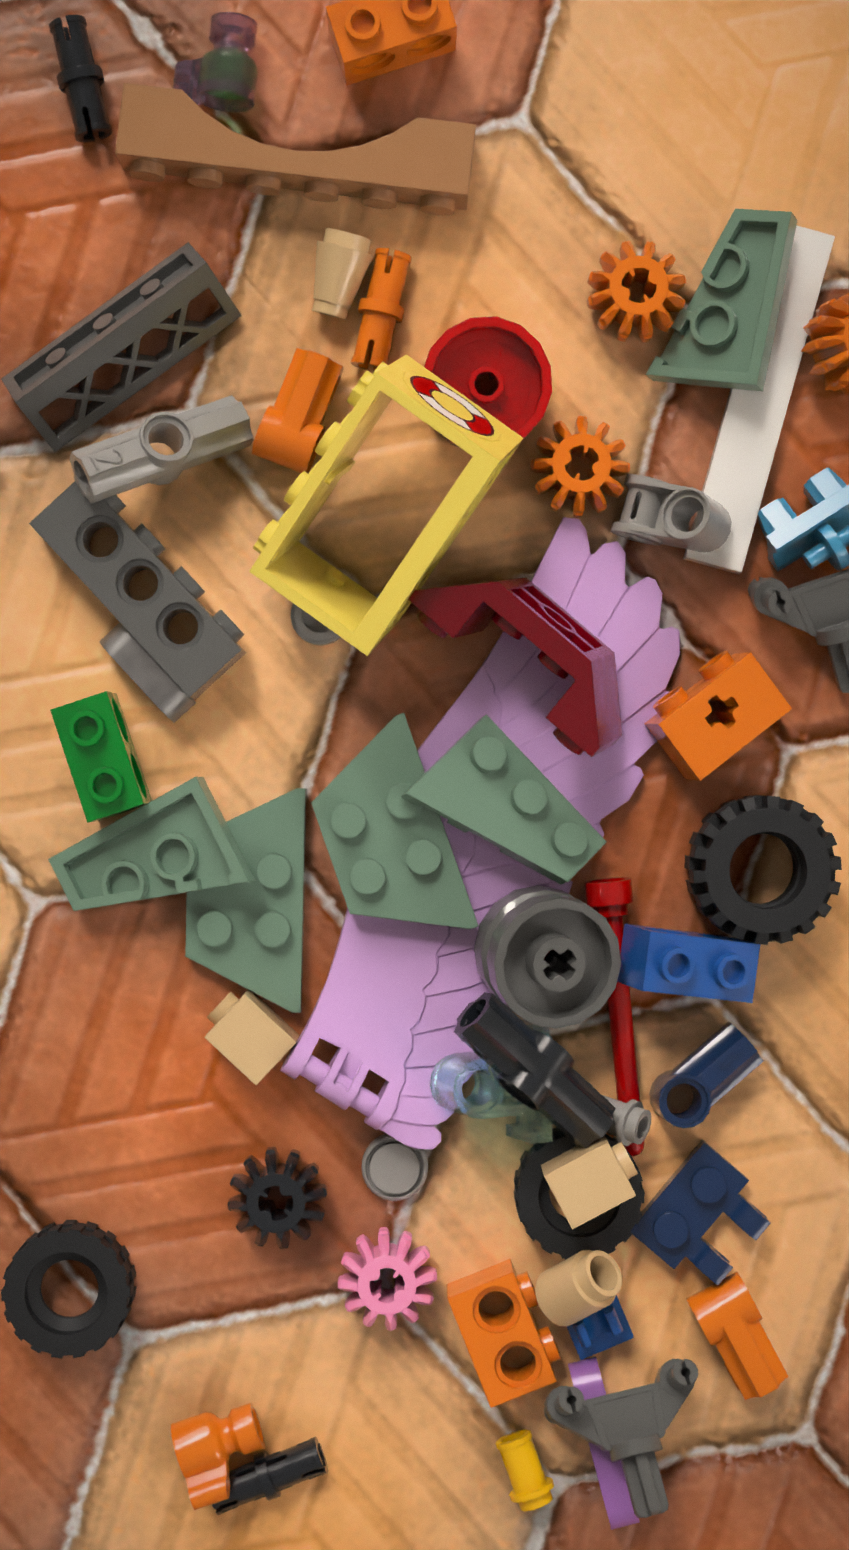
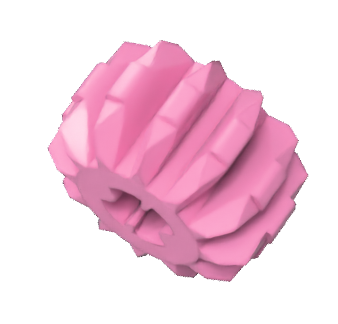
(407, 1288)

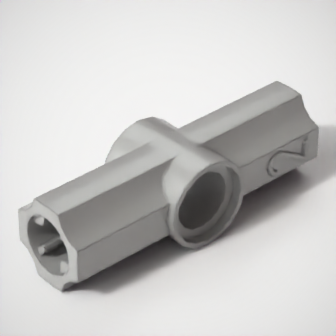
(131, 462)

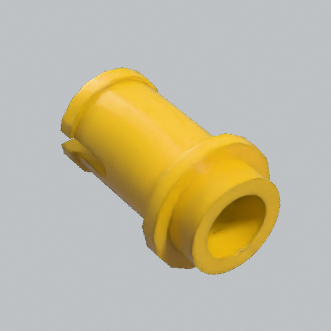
(524, 1471)

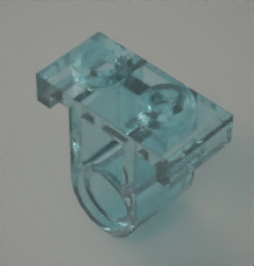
(487, 1097)

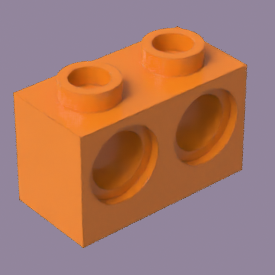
(388, 34)
(491, 1335)

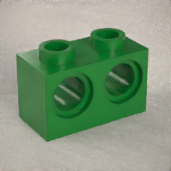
(101, 756)

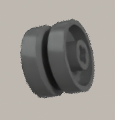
(574, 976)

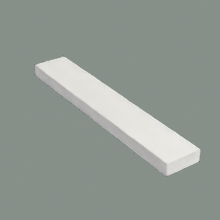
(755, 418)

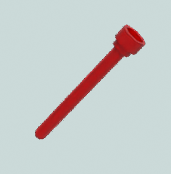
(611, 900)

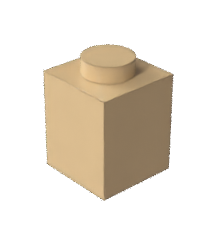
(250, 1034)
(590, 1180)

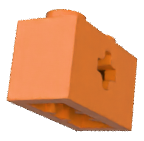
(748, 709)

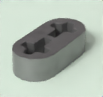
(146, 673)

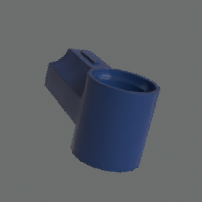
(709, 1072)

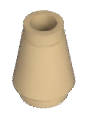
(339, 271)

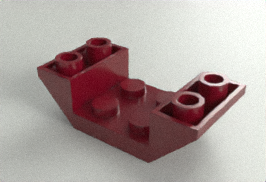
(590, 709)

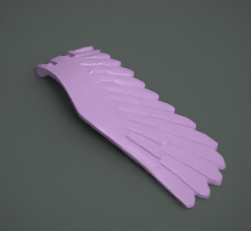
(405, 982)

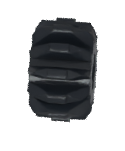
(264, 1212)

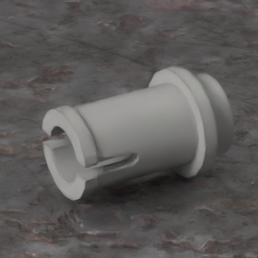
(630, 1121)

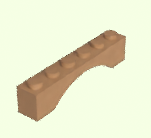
(418, 164)

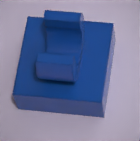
(600, 1330)

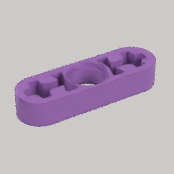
(617, 1501)

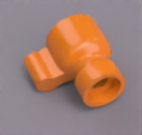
(205, 1447)

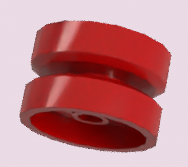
(507, 355)

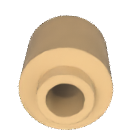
(578, 1287)

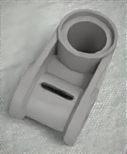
(662, 512)

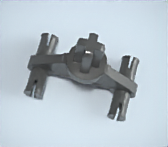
(814, 607)
(629, 1427)

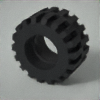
(811, 876)

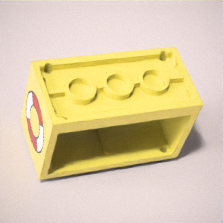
(321, 587)

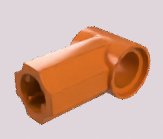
(294, 423)
(733, 1325)

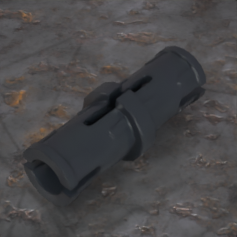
(80, 78)
(274, 1473)

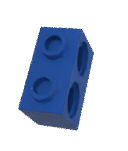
(688, 963)

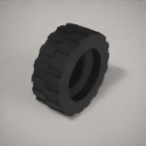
(550, 1227)
(60, 1333)

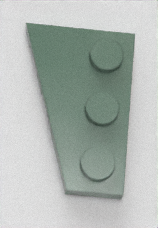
(734, 314)
(504, 798)
(154, 852)

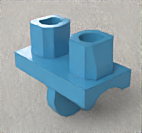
(816, 533)

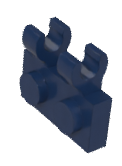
(689, 1206)

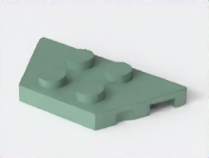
(384, 849)
(257, 927)

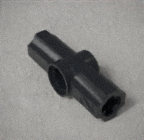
(535, 1070)

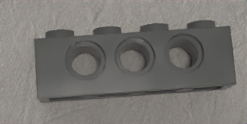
(193, 666)

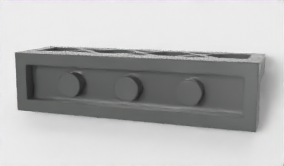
(108, 332)

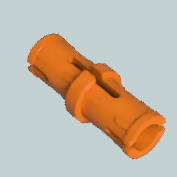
(381, 308)

